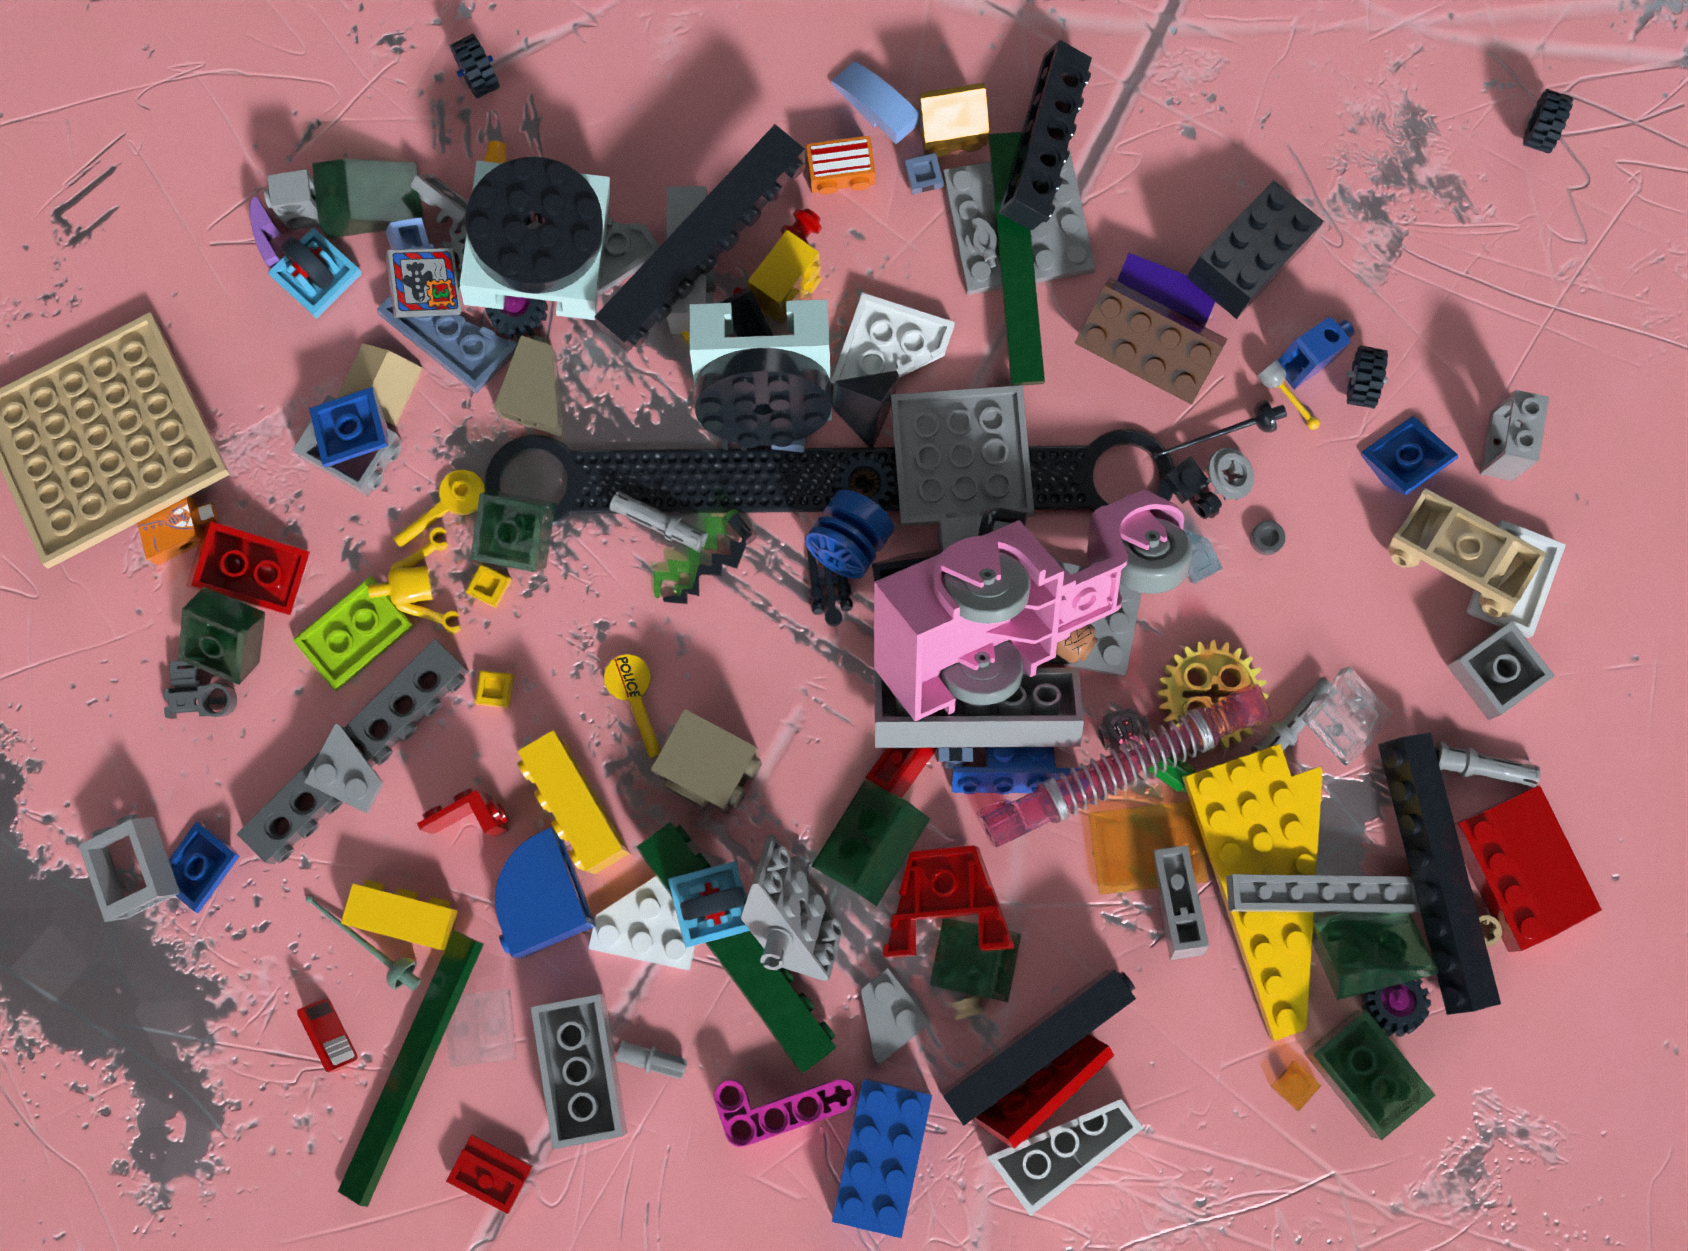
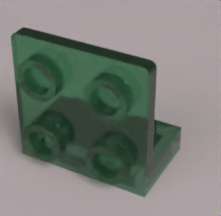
(966, 968)

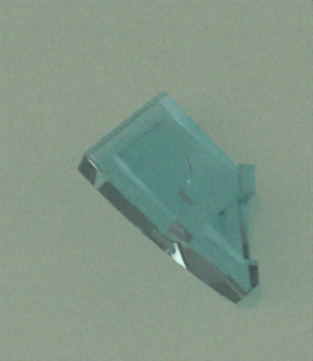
(1203, 559)

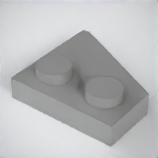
(344, 772)
(890, 1015)

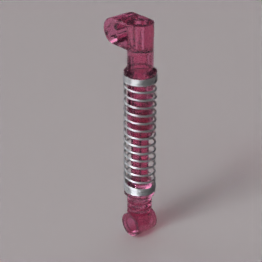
(1055, 799)

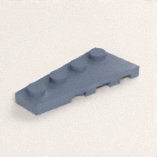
(457, 345)

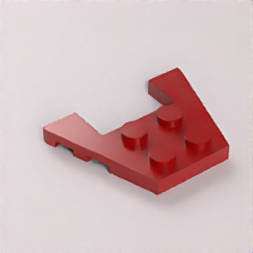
(942, 886)

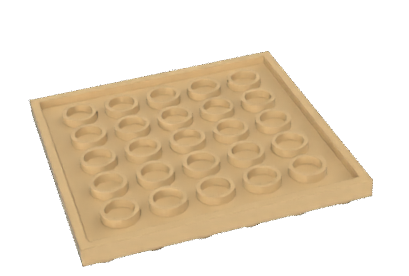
(103, 440)

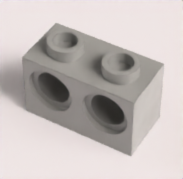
(293, 199)

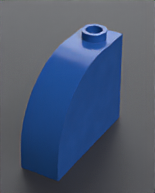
(539, 897)

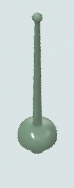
(399, 972)

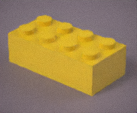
(573, 803)

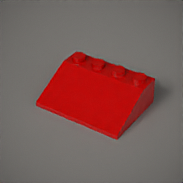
(1525, 869)

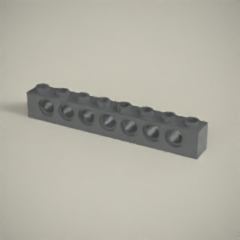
(261, 830)

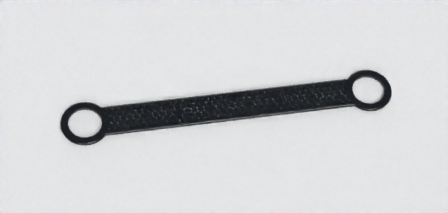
(785, 480)

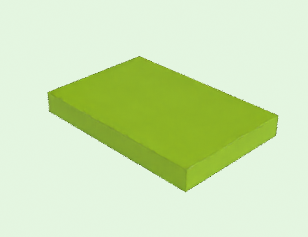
(352, 634)

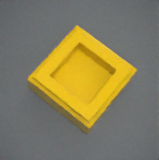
(488, 585)
(494, 689)

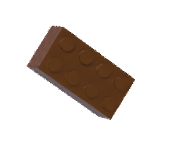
(1150, 340)

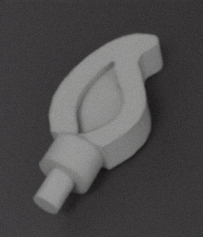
(984, 240)

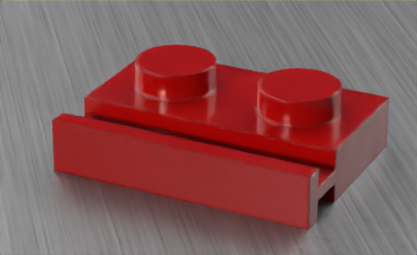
(489, 1174)

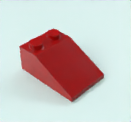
(248, 568)

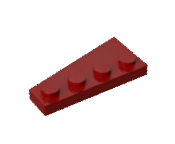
(1045, 1091)

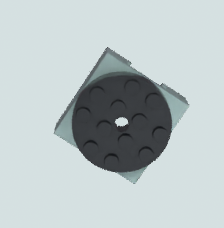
(545, 263)
(761, 385)

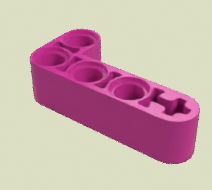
(788, 1105)

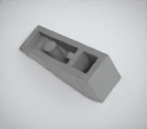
(1180, 903)

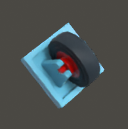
(313, 271)
(709, 903)

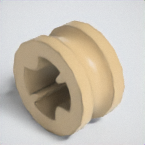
(1495, 932)
(967, 1007)

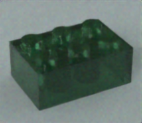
(1369, 1074)

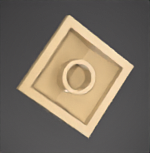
(389, 376)

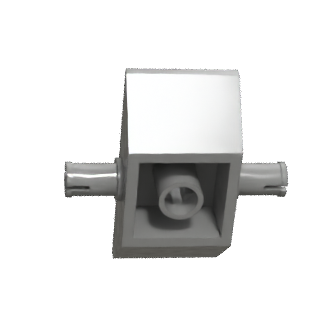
(790, 915)

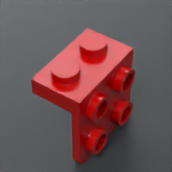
(488, 813)

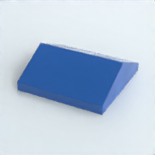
(349, 427)
(1408, 456)
(200, 865)

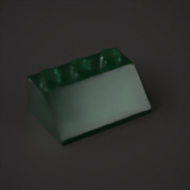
(871, 842)

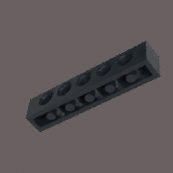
(1046, 136)

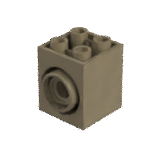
(706, 763)

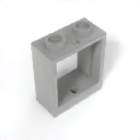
(1519, 428)
(308, 451)
(151, 859)

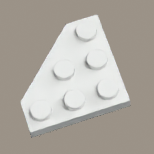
(891, 339)
(643, 928)

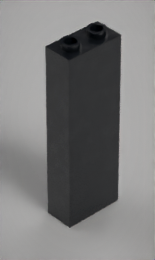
(1039, 1044)

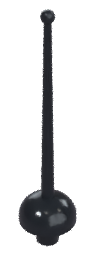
(1263, 417)

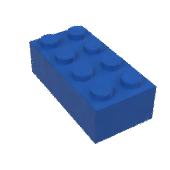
(882, 1158)

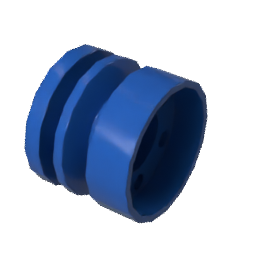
(849, 534)

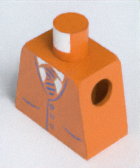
(175, 529)

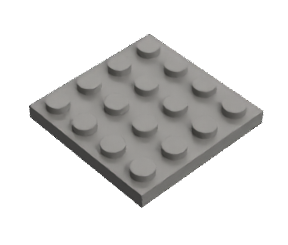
(1058, 246)
(961, 453)

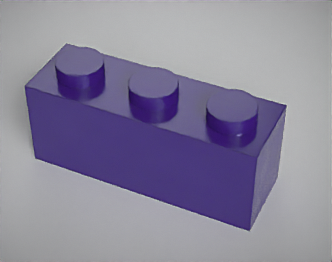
(1166, 288)

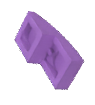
(264, 231)

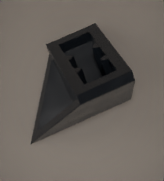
(865, 403)

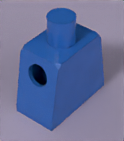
(1315, 350)

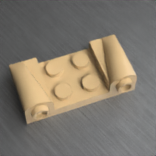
(1468, 551)

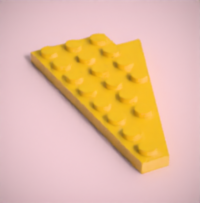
(1264, 824)

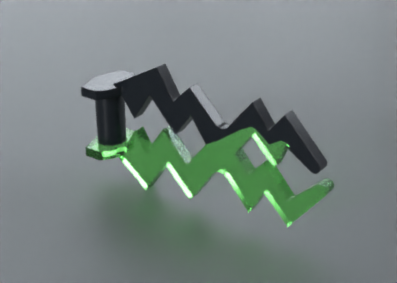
(692, 565)

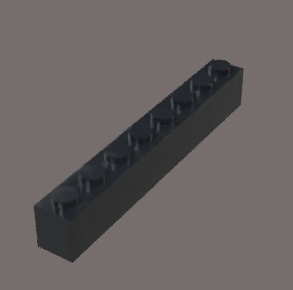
(701, 239)
(1439, 874)

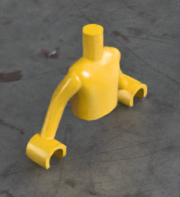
(413, 584)

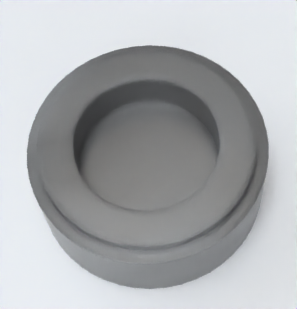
(1267, 538)

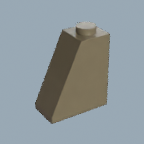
(532, 387)

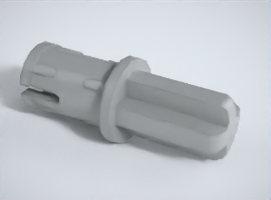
(651, 1060)

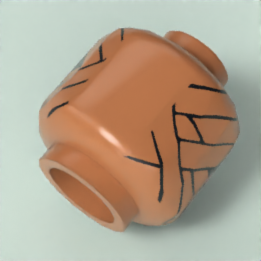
(1078, 644)

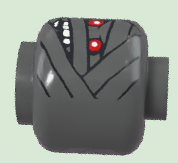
(1120, 727)

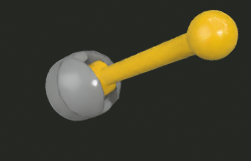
(1274, 377)

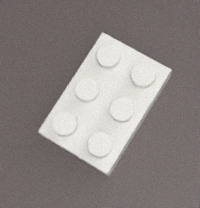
(1530, 605)

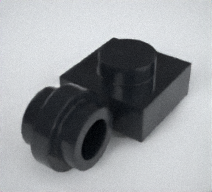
(1186, 482)

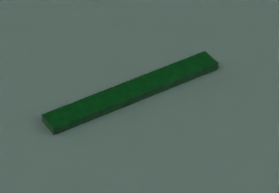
(1016, 273)
(410, 1069)

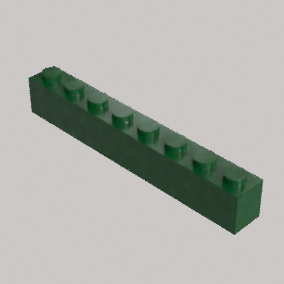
(740, 955)

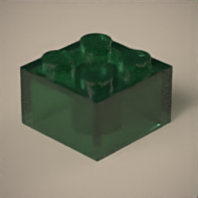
(513, 531)
(221, 635)

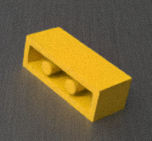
(400, 915)

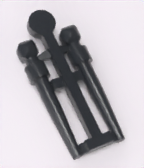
(833, 616)

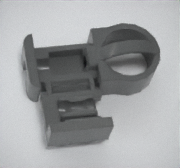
(189, 689)

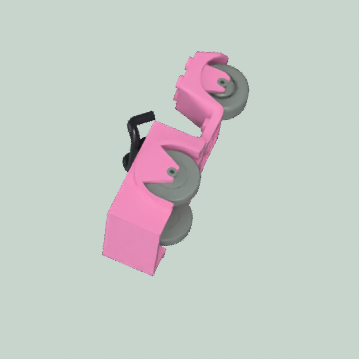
(1006, 602)

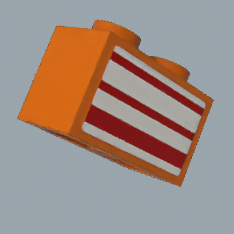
(840, 165)

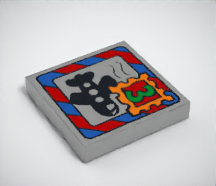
(423, 282)

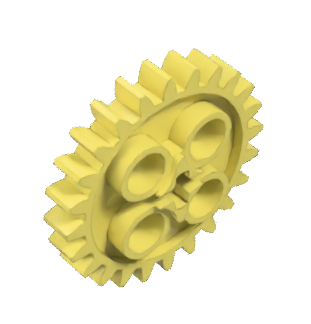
(1210, 665)

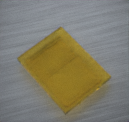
(1126, 841)

